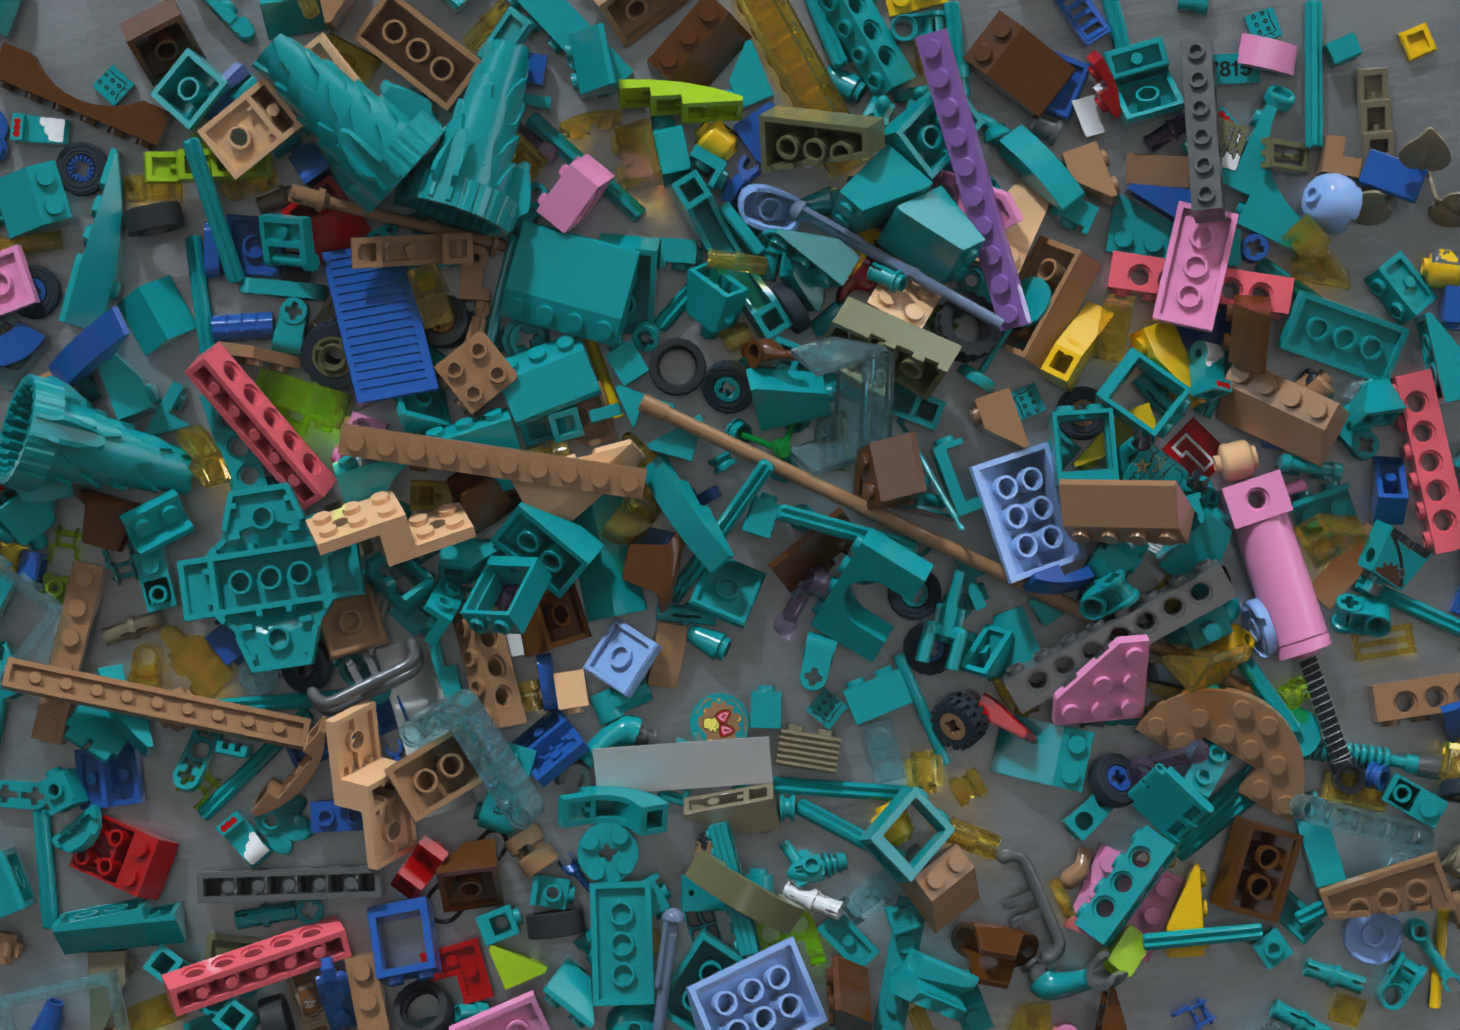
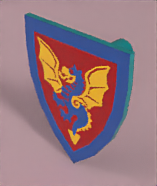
(926, 499)

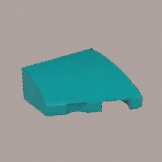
(1024, 641)

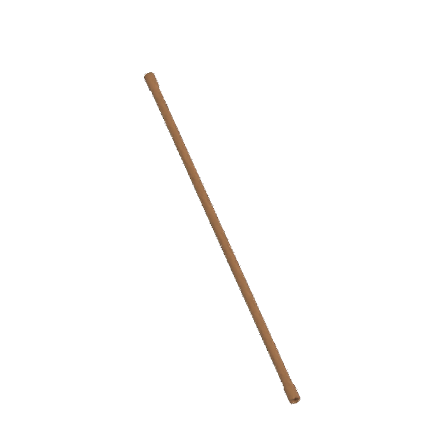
(665, 413)

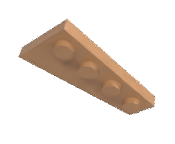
(1401, 887)

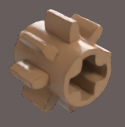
(9, 947)

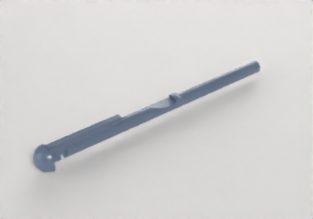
(800, 210)
(671, 920)

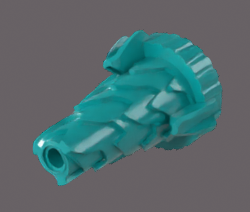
(364, 136)
(471, 171)
(60, 440)

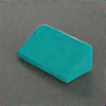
(1137, 59)

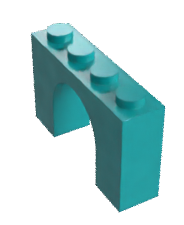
(876, 560)

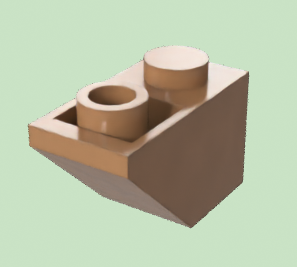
(1090, 170)

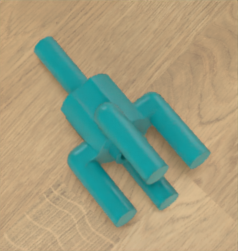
(946, 627)

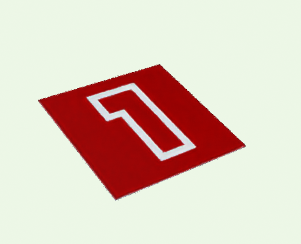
(1194, 448)

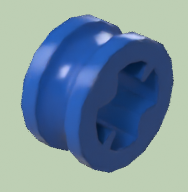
(1377, 776)

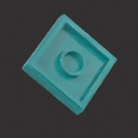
(728, 592)

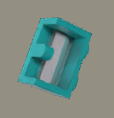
(400, 584)

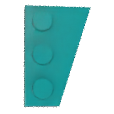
(1137, 230)

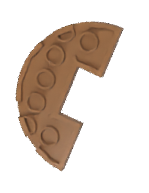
(1242, 727)

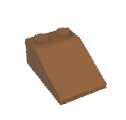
(432, 776)

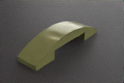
(743, 894)

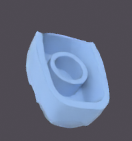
(767, 207)

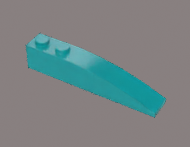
(97, 271)

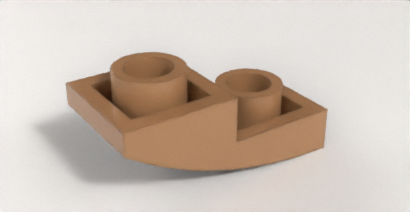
(1157, 170)
(668, 663)

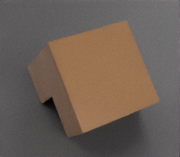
(1332, 159)

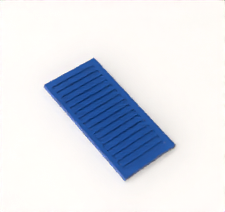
(379, 329)

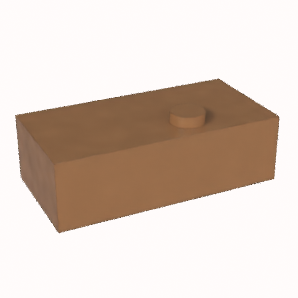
(418, 51)

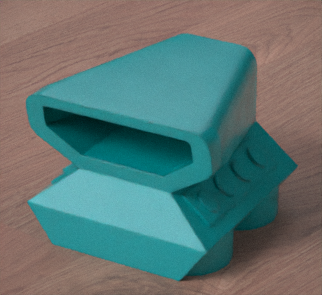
(933, 984)

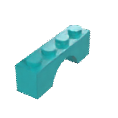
(227, 1014)

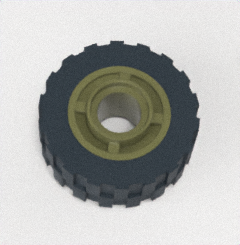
(317, 359)

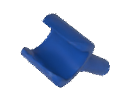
(396, 756)
(574, 869)

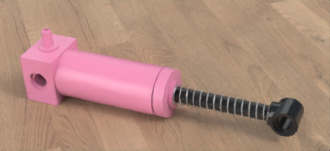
(1286, 591)

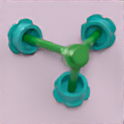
(779, 446)

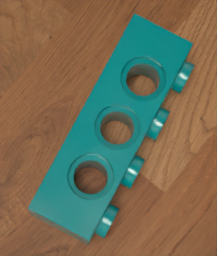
(869, 44)
(225, 439)
(1126, 903)

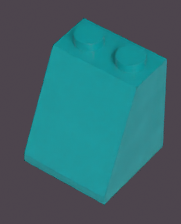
(877, 190)
(933, 236)
(14, 884)

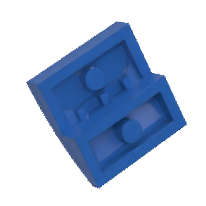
(556, 745)
(111, 783)

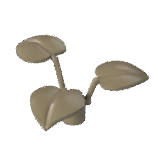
(1423, 152)

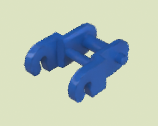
(1201, 1004)

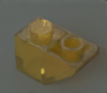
(1330, 536)

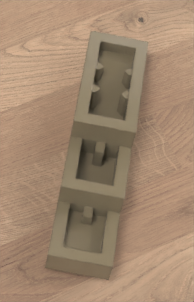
(1374, 112)

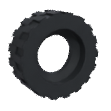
(971, 351)

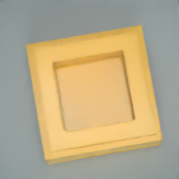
(1416, 42)

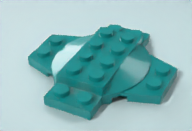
(269, 579)

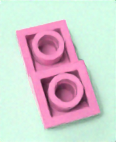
(1267, 54)

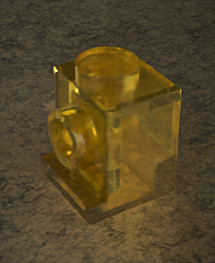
(1308, 239)

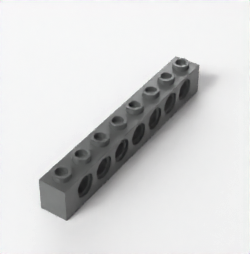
(1164, 621)

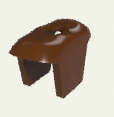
(482, 498)
(102, 520)
(655, 568)
(993, 950)

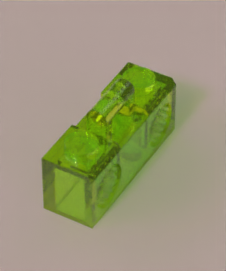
(315, 402)

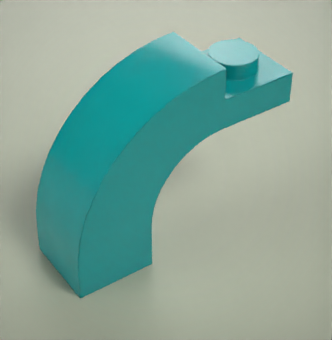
(621, 805)

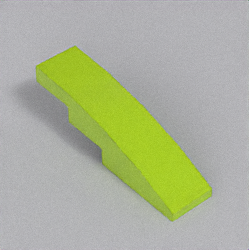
(689, 100)
(173, 167)

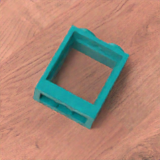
(1133, 360)
(1093, 412)
(502, 570)
(886, 854)

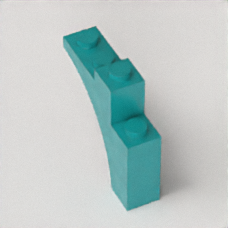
(1264, 207)

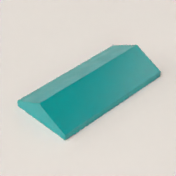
(601, 583)

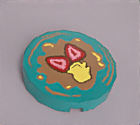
(719, 718)

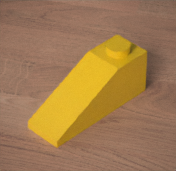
(1164, 347)

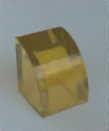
(625, 527)

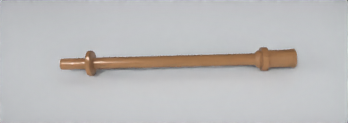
(322, 200)

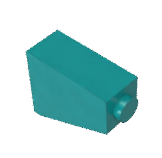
(788, 396)
(1205, 542)

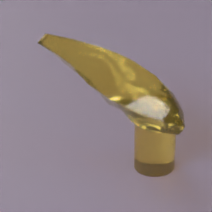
(1008, 700)

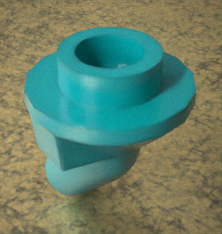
(994, 130)

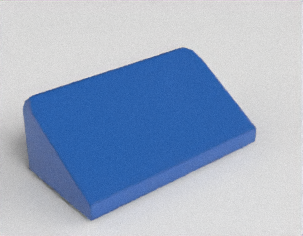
(1391, 177)

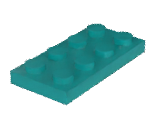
(1342, 337)
(622, 943)

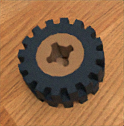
(959, 721)

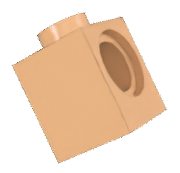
(571, 691)

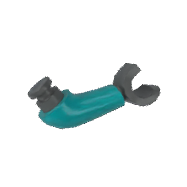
(616, 733)
(1059, 985)

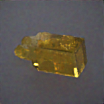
(197, 661)

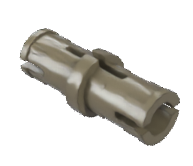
(133, 627)

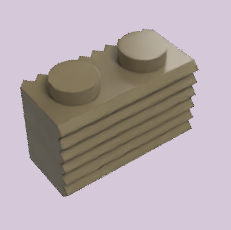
(808, 750)

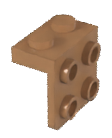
(475, 373)

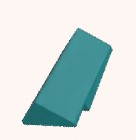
(120, 926)

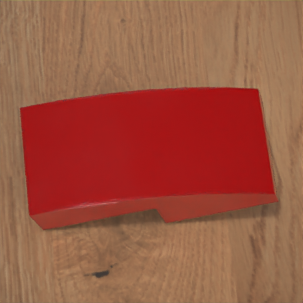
(1106, 88)

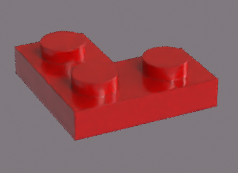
(468, 964)

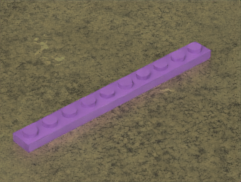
(973, 177)

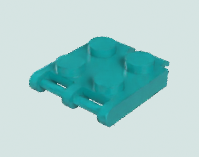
(98, 729)
(1169, 802)

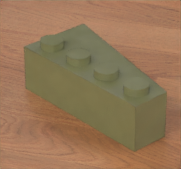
(812, 137)
(919, 354)

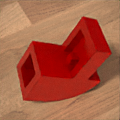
(419, 868)

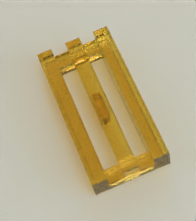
(1409, 638)

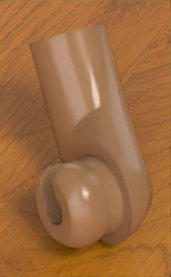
(1078, 871)

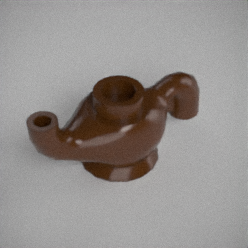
(765, 353)

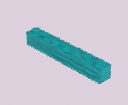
(740, 925)

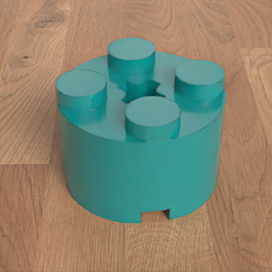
(1117, 556)
(596, 865)

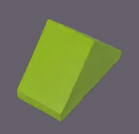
(514, 966)

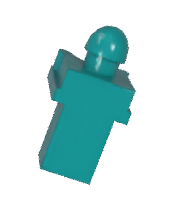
(880, 107)

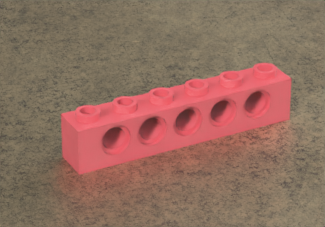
(1124, 264)
(260, 424)
(1436, 445)
(255, 965)

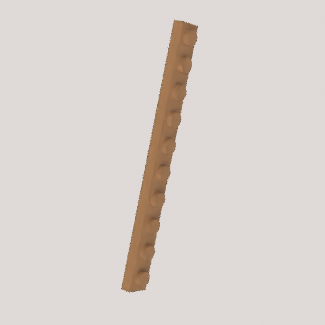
(492, 461)
(155, 703)

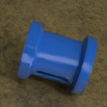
(1262, 245)

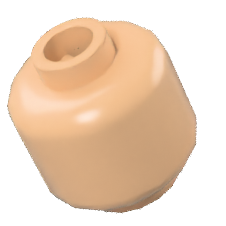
(1236, 460)

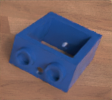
(399, 911)

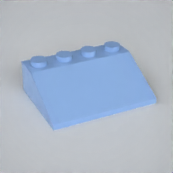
(1025, 512)
(759, 994)

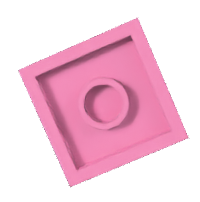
(574, 192)

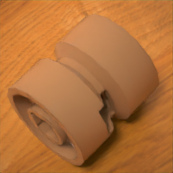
(532, 861)

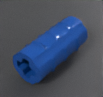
(243, 327)

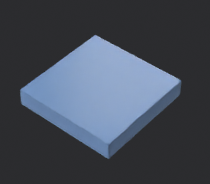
(622, 657)

